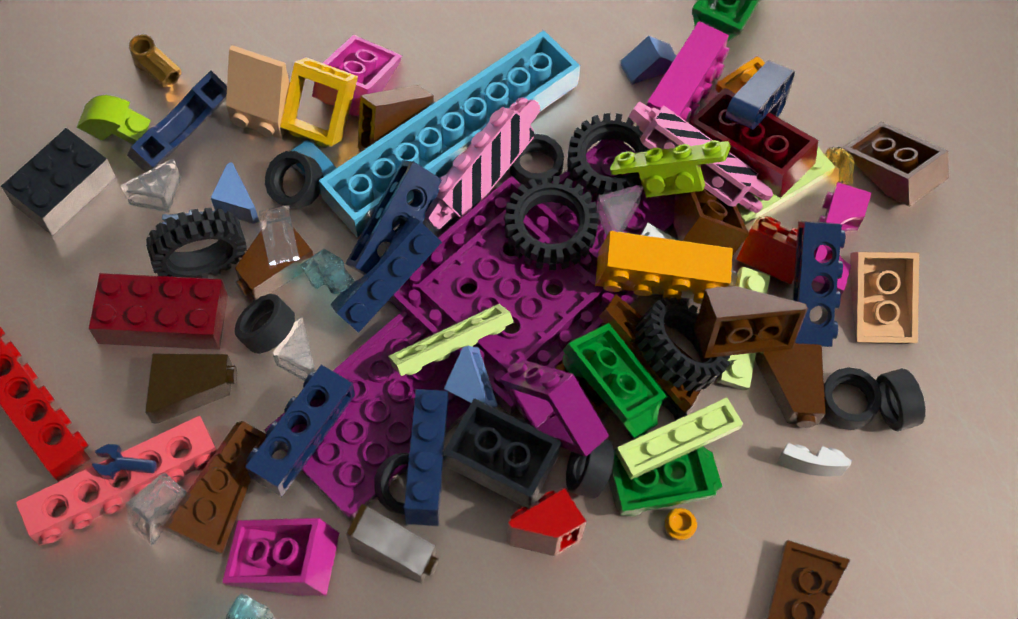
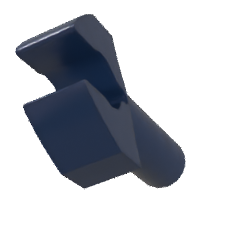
(121, 463)

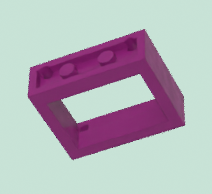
(555, 405)

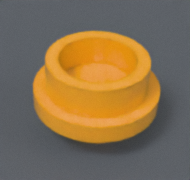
(680, 524)

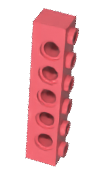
(71, 492)

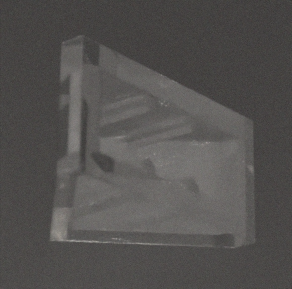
(154, 188)
(618, 207)
(278, 235)
(294, 352)
(153, 507)

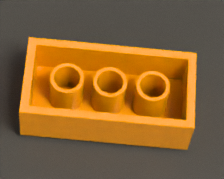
(661, 266)

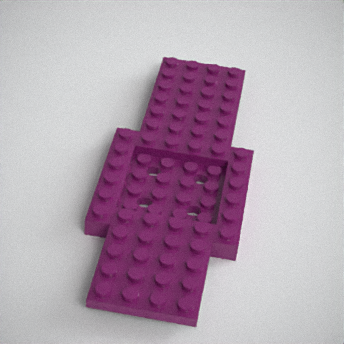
(431, 300)

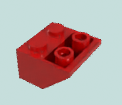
(770, 249)
(548, 525)

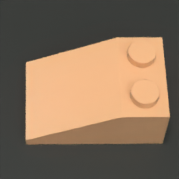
(256, 91)
(885, 296)

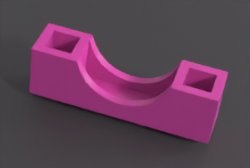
(847, 207)

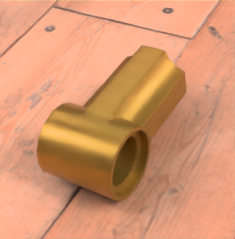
(153, 61)

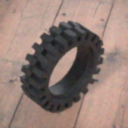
(589, 135)
(558, 193)
(192, 228)
(666, 355)

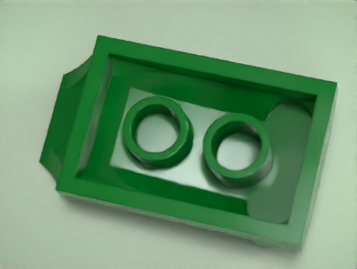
(724, 15)
(616, 378)
(674, 483)

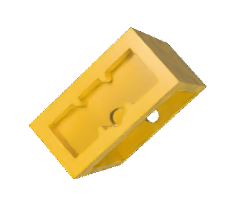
(328, 76)

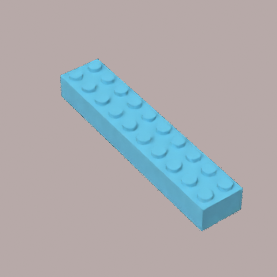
(446, 128)

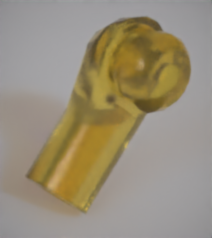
(844, 162)

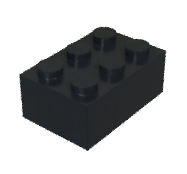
(59, 181)
(501, 453)

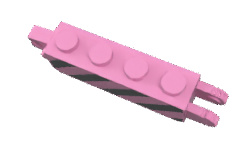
(484, 162)
(725, 179)

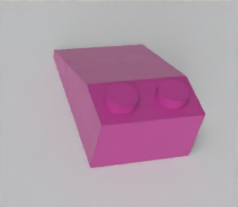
(364, 59)
(282, 556)

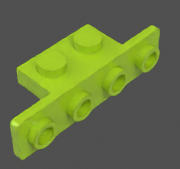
(671, 169)

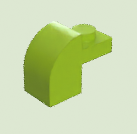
(111, 115)

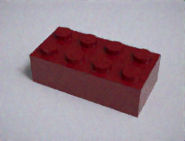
(772, 149)
(158, 311)

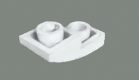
(826, 462)

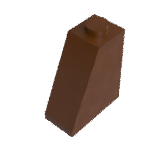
(388, 110)
(259, 277)
(796, 382)

